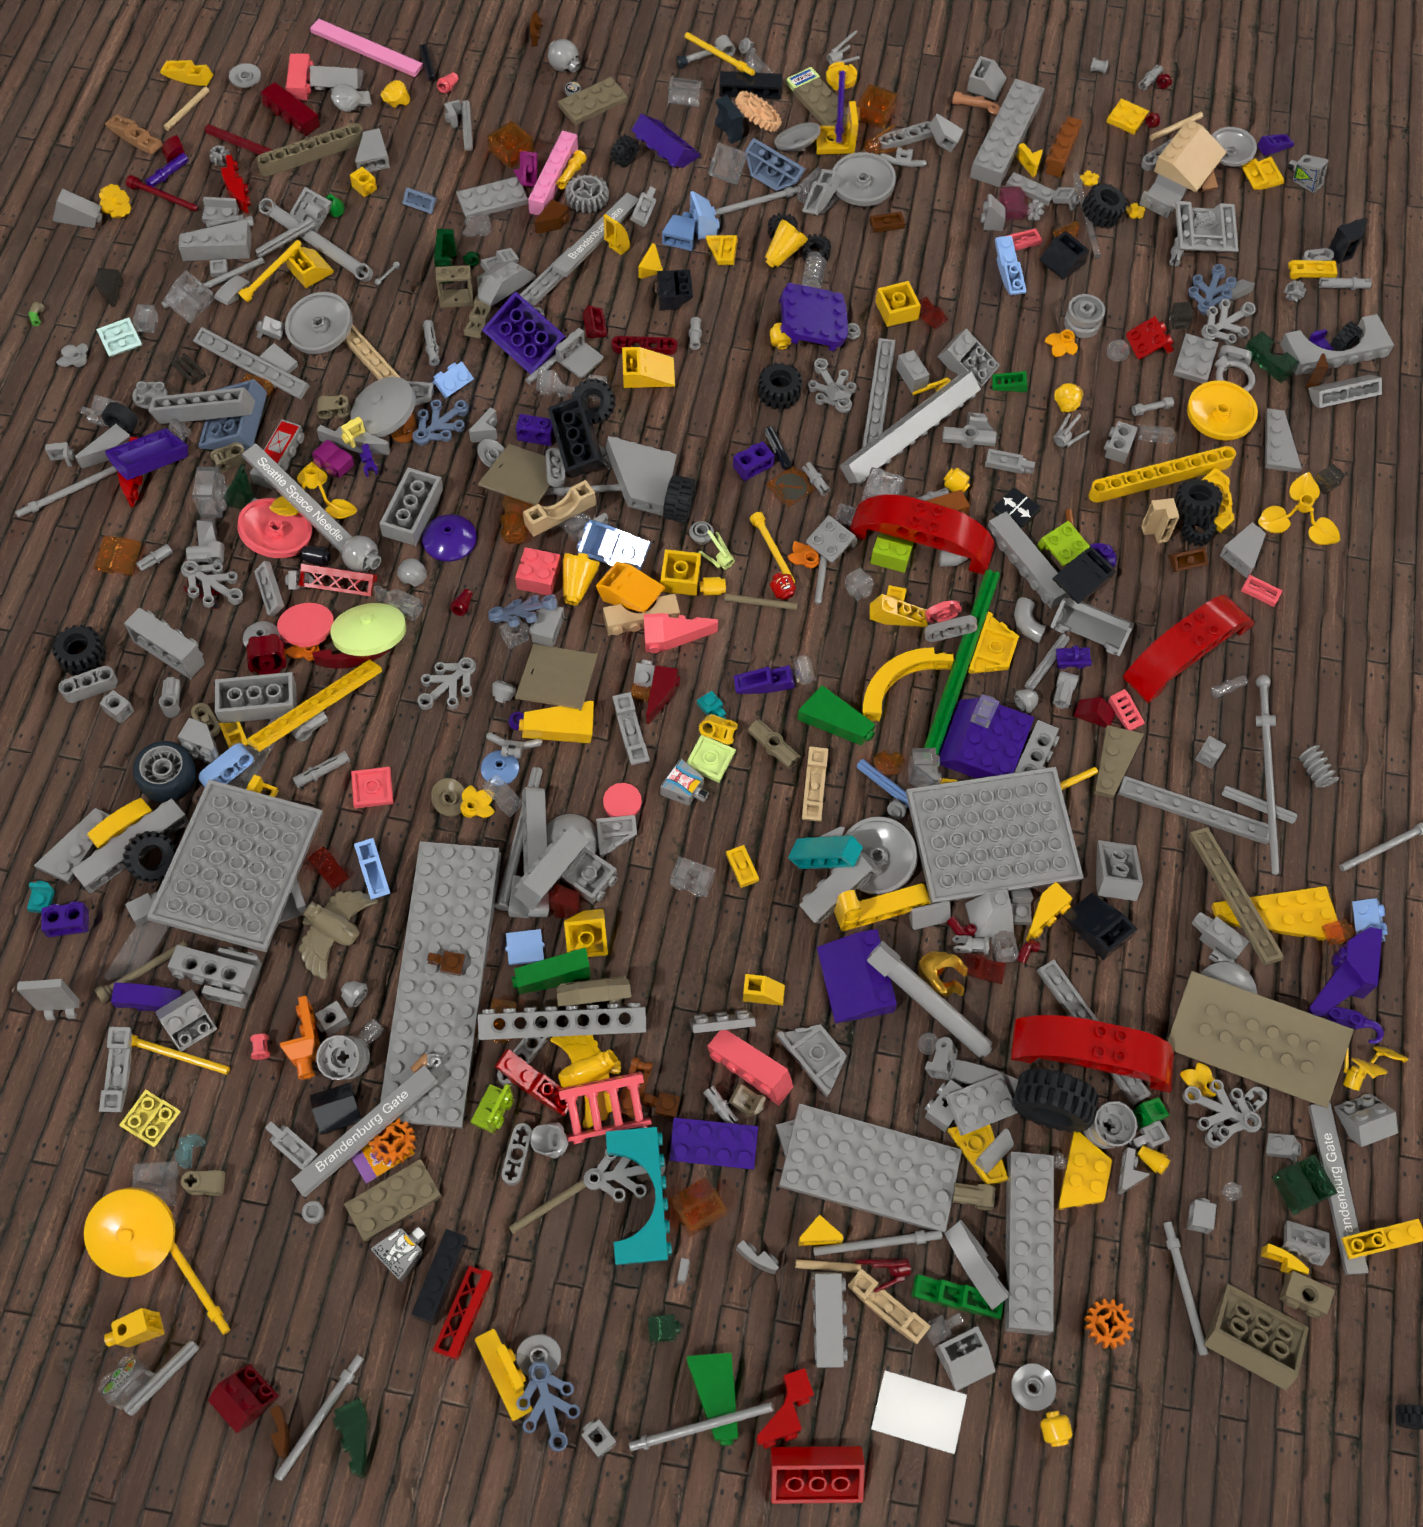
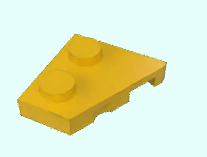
(723, 248)

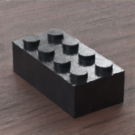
(576, 436)

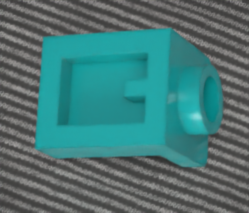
(40, 897)

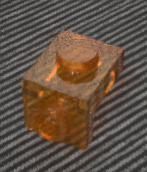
(1071, 228)
(1338, 932)

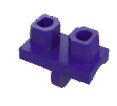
(1073, 657)

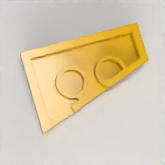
(973, 1146)

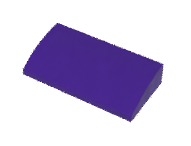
(147, 453)

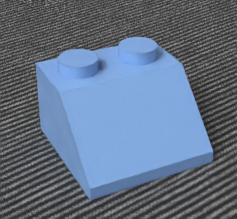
(703, 215)

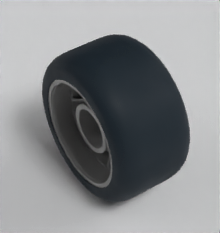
(164, 771)

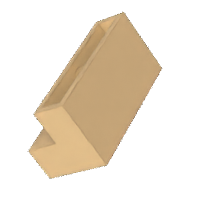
(1160, 519)

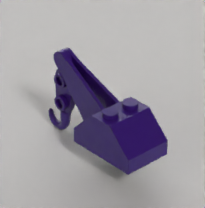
(1354, 975)

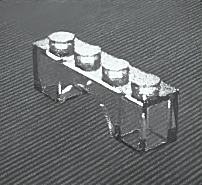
(549, 382)

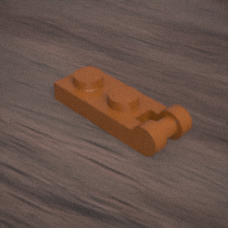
(625, 1099)

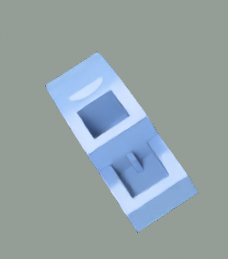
(1009, 266)

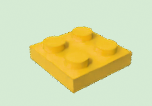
(1127, 116)

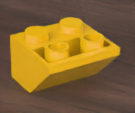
(308, 266)

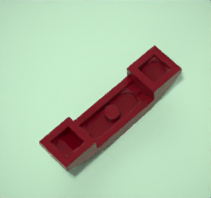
(339, 661)

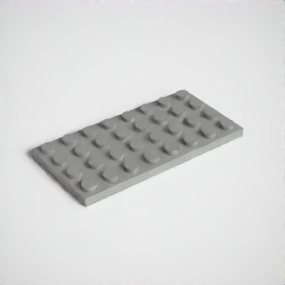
(871, 1168)

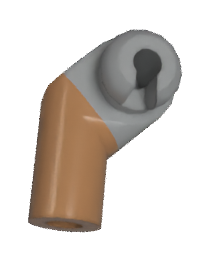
(428, 1060)

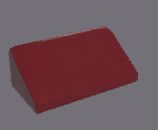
(594, 322)

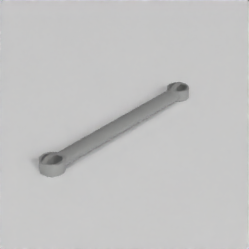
(317, 241)

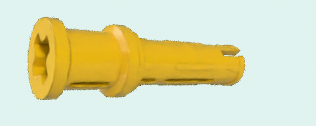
(573, 165)

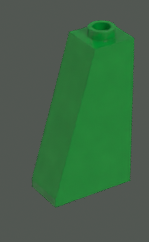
(835, 716)
(552, 972)
(715, 1388)

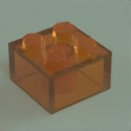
(876, 106)
(508, 143)

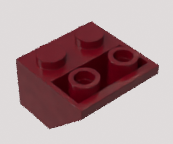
(242, 1397)

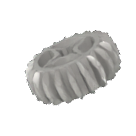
(586, 193)

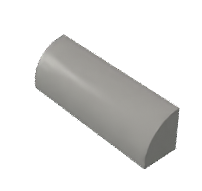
(1346, 390)

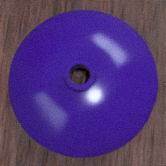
(449, 545)

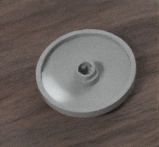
(865, 179)
(318, 323)
(384, 405)
(890, 849)

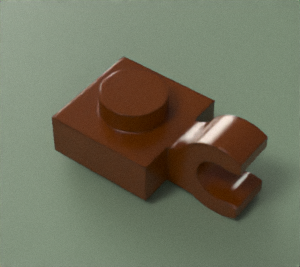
(450, 963)
(665, 1105)

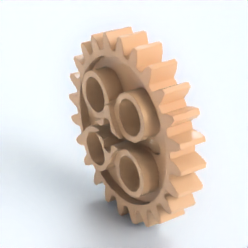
(758, 111)

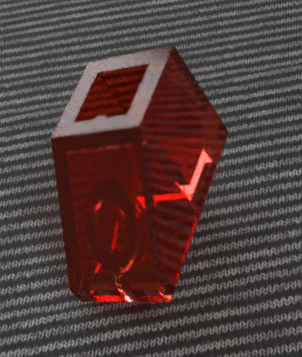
(564, 902)

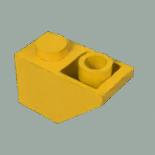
(763, 990)

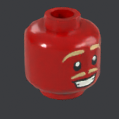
(782, 586)

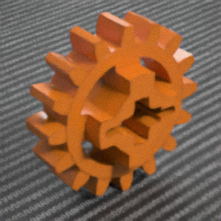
(399, 1147)
(1099, 1322)

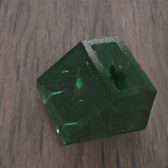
(1304, 1184)

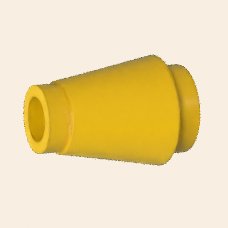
(1155, 1160)

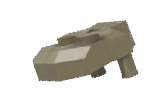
(595, 990)

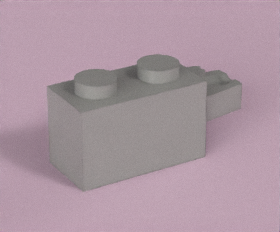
(1220, 935)

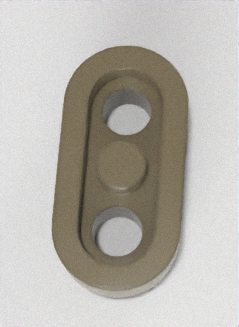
(208, 718)

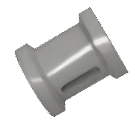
(1099, 66)

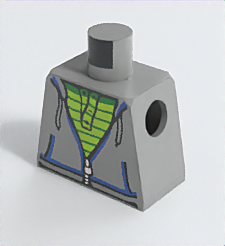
(1309, 172)

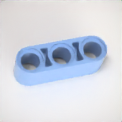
(227, 765)

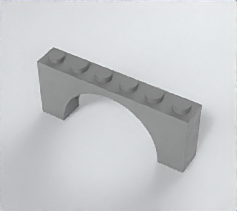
(1373, 344)

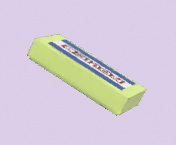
(801, 78)

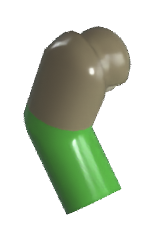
(33, 313)

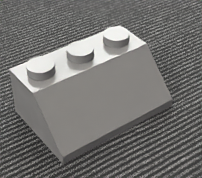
(332, 76)

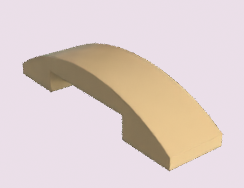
(814, 784)
(888, 1308)

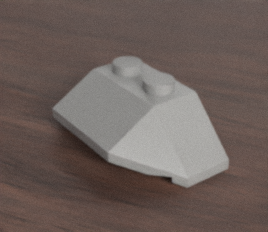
(502, 281)

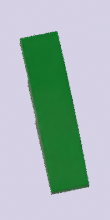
(953, 1296)

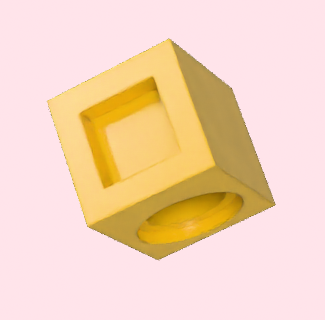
(363, 181)

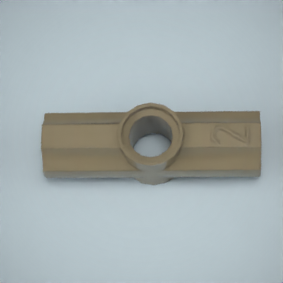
(765, 736)

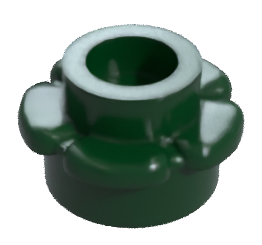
(471, 258)

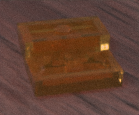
(118, 555)

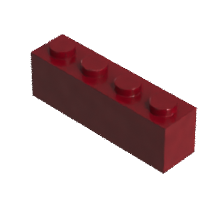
(290, 109)

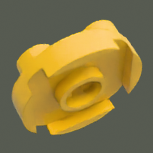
(832, 75)

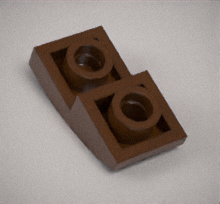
(535, 29)

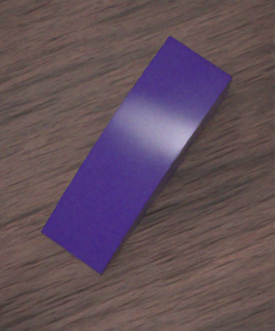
(764, 680)
(142, 996)

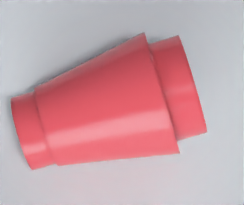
(447, 82)

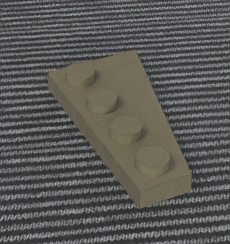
(1116, 754)

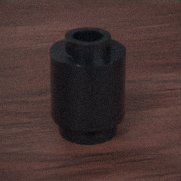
(315, 555)

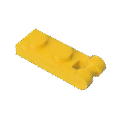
(1312, 269)

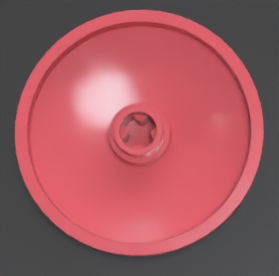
(272, 533)

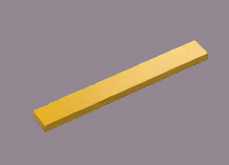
(314, 705)

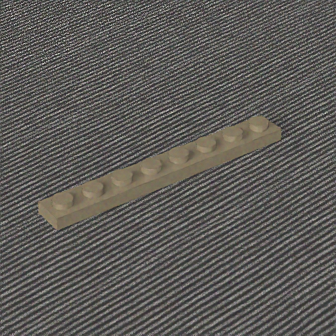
(1236, 896)

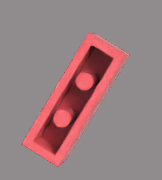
(299, 76)

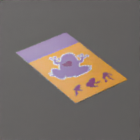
(368, 1164)

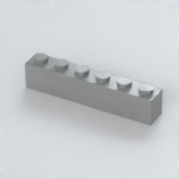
(202, 405)
(1026, 558)
(108, 861)

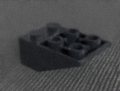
(1084, 575)
(1100, 925)

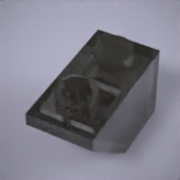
(109, 284)

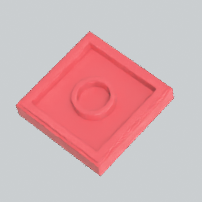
(372, 787)

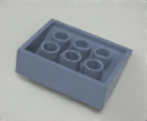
(240, 429)

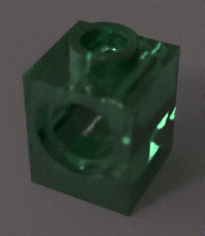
(663, 1328)

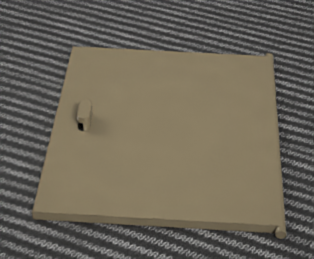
(518, 475)
(558, 676)

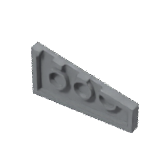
(1279, 443)

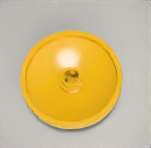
(1222, 410)
(129, 1232)

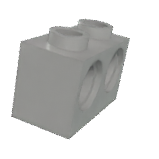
(1121, 442)

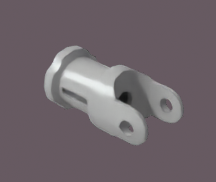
(971, 944)

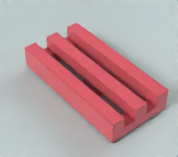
(1024, 239)
(1260, 592)

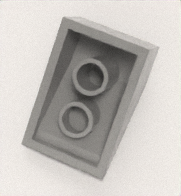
(1118, 871)

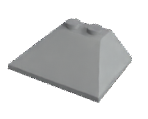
(1219, 239)

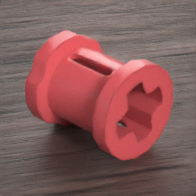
(260, 1048)

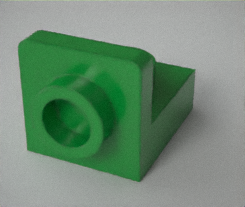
(1150, 1112)

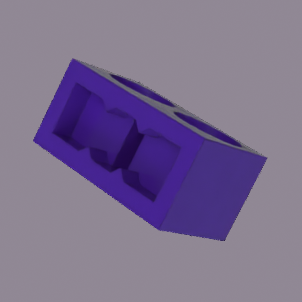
(535, 430)
(753, 461)
(65, 924)

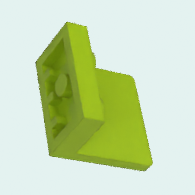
(1063, 543)
(492, 1108)

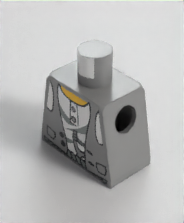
(400, 1251)

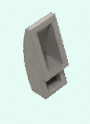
(821, 192)

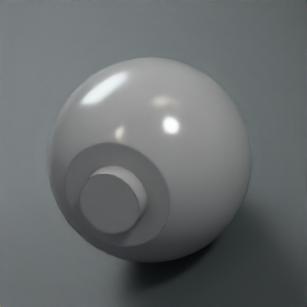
(563, 55)
(360, 554)

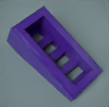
(1273, 143)

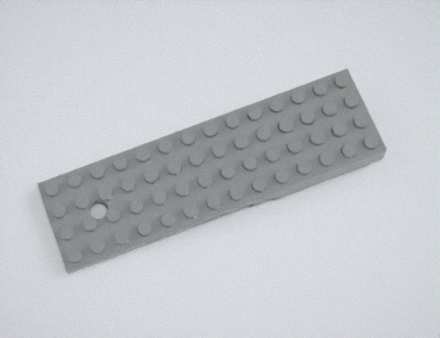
(435, 1009)

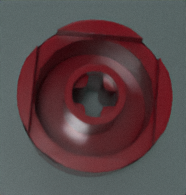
(266, 654)

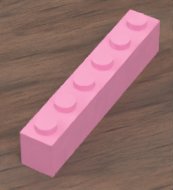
(546, 187)

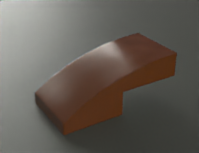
(280, 1438)

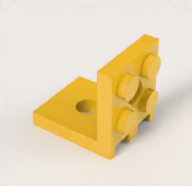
(848, 143)

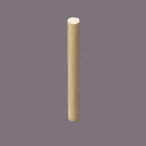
(186, 108)
(1167, 130)

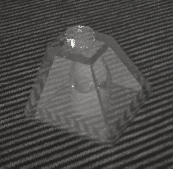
(727, 163)

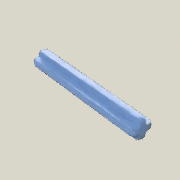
(883, 781)

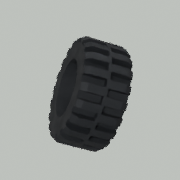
(1055, 1100)

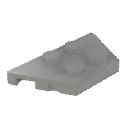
(815, 1054)

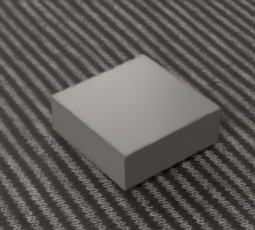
(218, 267)
(683, 1271)

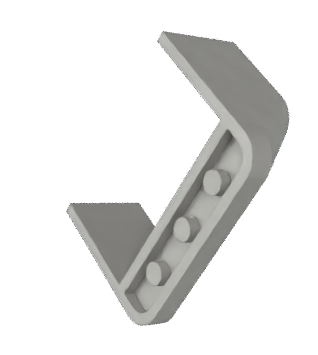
(1092, 624)

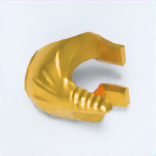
(934, 964)

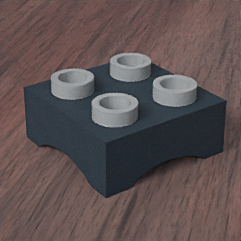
(729, 119)

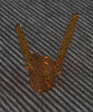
(873, 143)

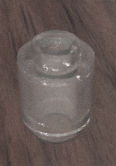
(803, 670)

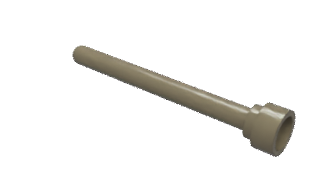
(105, 992)

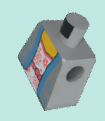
(684, 784)

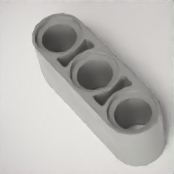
(79, 682)

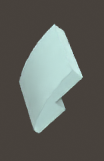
(119, 337)

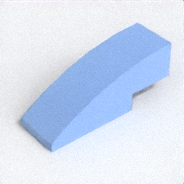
(372, 868)

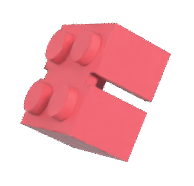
(536, 571)

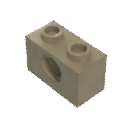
(1319, 1295)

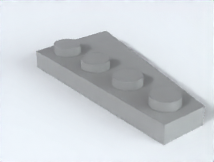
(71, 849)

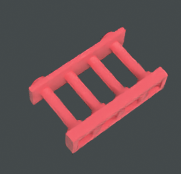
(591, 1090)

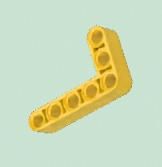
(855, 913)

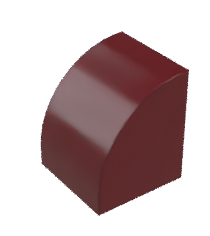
(172, 148)

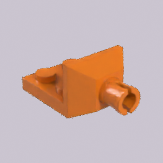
(303, 1050)

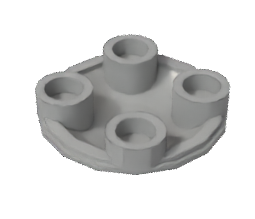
(146, 391)

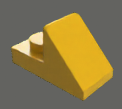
(1028, 159)

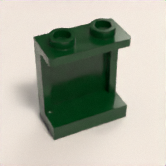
(445, 248)

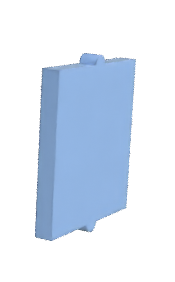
(524, 947)

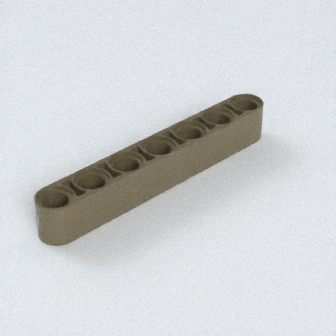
(310, 149)

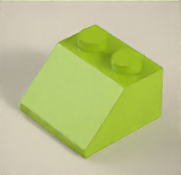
(891, 552)

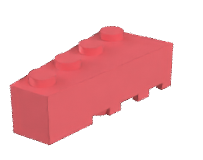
(751, 1065)

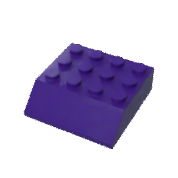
(984, 750)

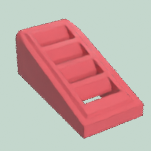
(1128, 702)

